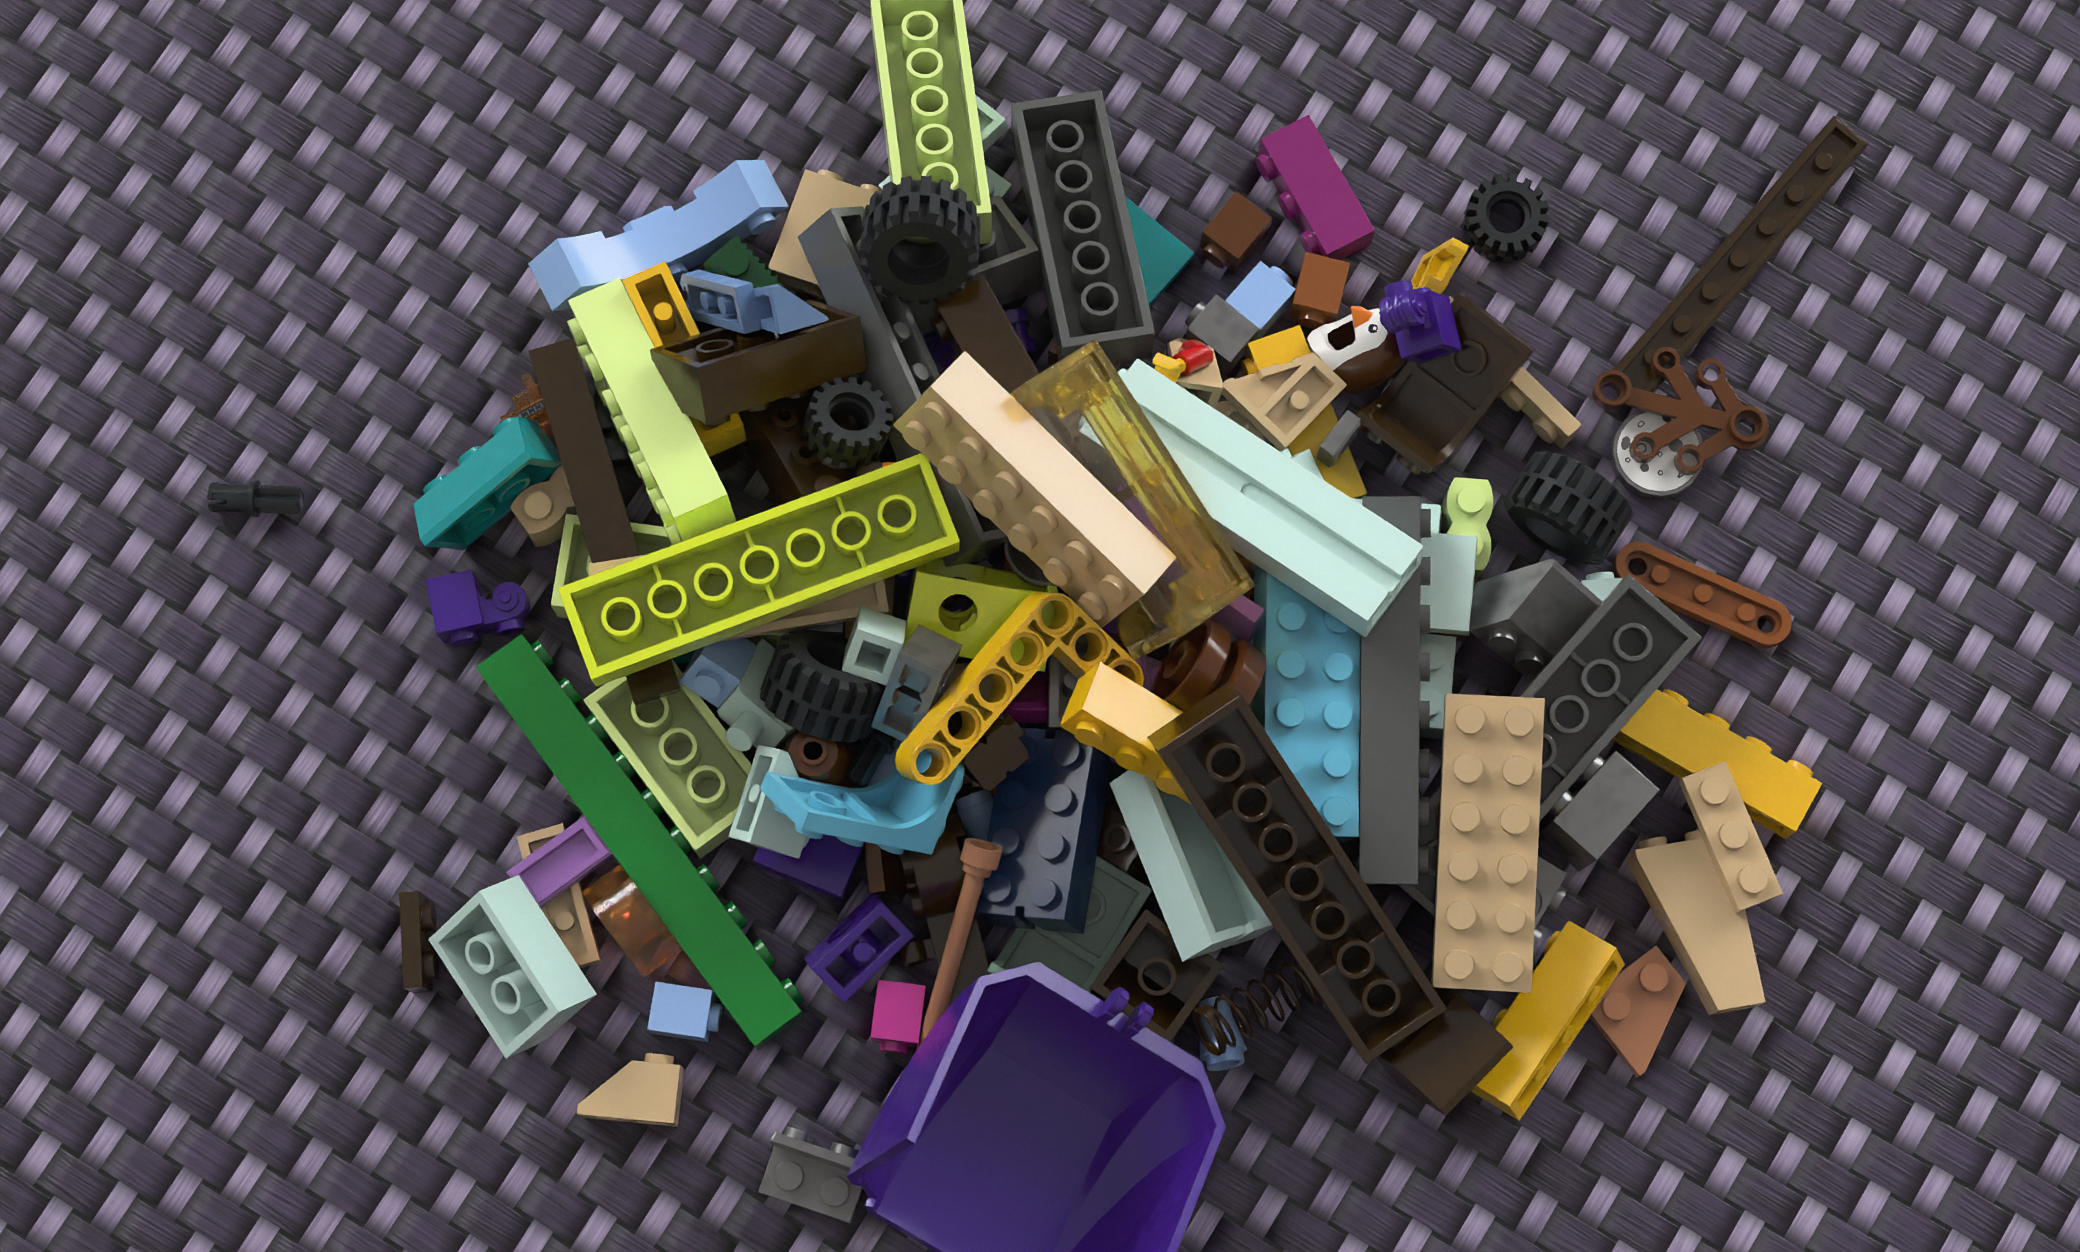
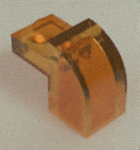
(631, 921)

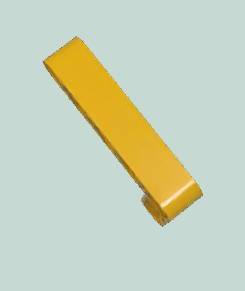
(1008, 680)

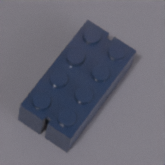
(1049, 832)

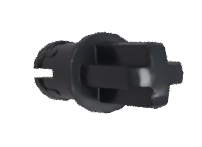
(255, 498)
(869, 758)

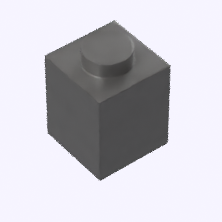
(1221, 329)

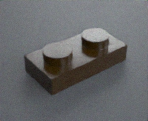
(418, 960)

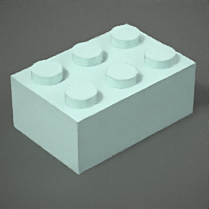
(512, 966)

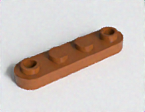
(1705, 595)

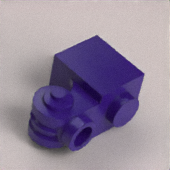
(1420, 322)
(463, 614)

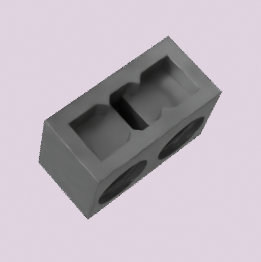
(916, 682)

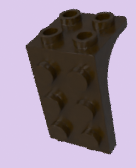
(1441, 402)

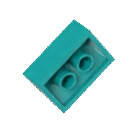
(485, 484)

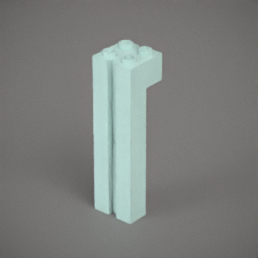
(1278, 509)

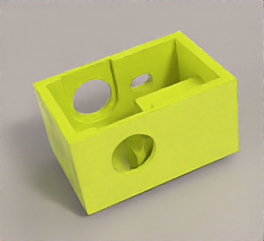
(994, 596)

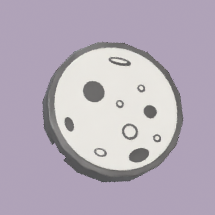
(1659, 476)

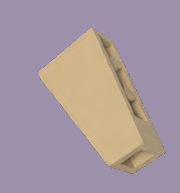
(1699, 921)

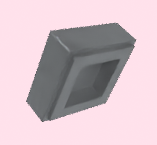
(1338, 439)

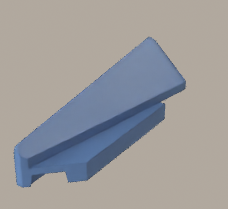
(745, 309)

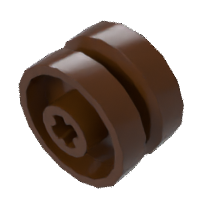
(1205, 662)

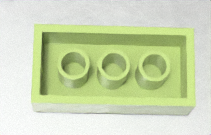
(678, 756)

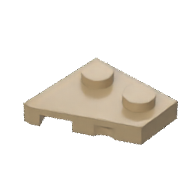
(1284, 397)

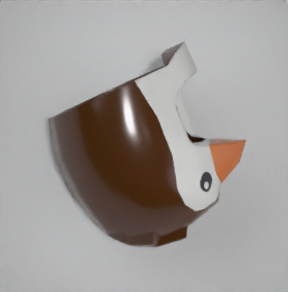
(1358, 349)

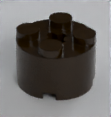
(937, 878)

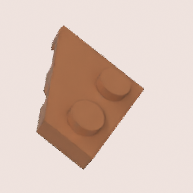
(1639, 1008)

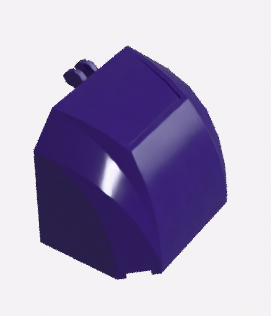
(1042, 1126)

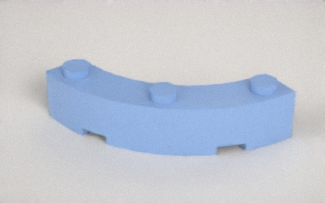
(730, 205)

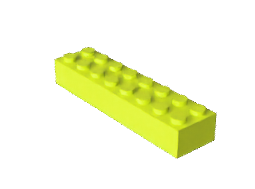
(759, 569)

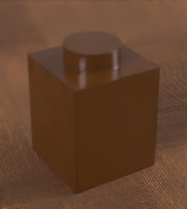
(1234, 233)

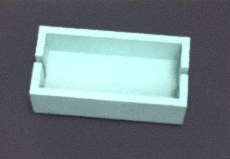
(1187, 870)

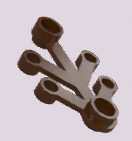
(1687, 412)

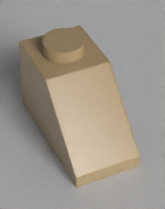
(639, 1093)

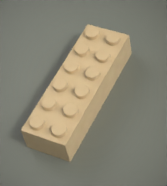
(1034, 491)
(1488, 842)

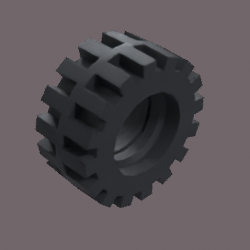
(843, 444)

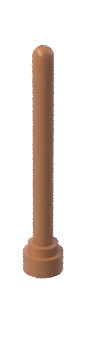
(979, 860)

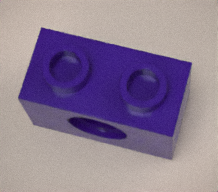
(858, 947)

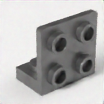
(811, 1175)

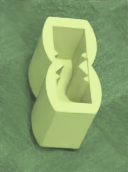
(1466, 512)

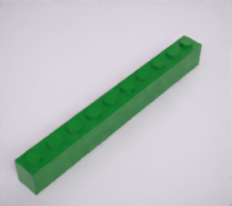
(641, 842)

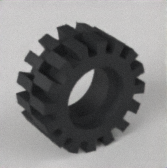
(1510, 192)

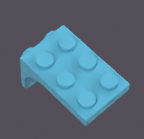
(889, 813)

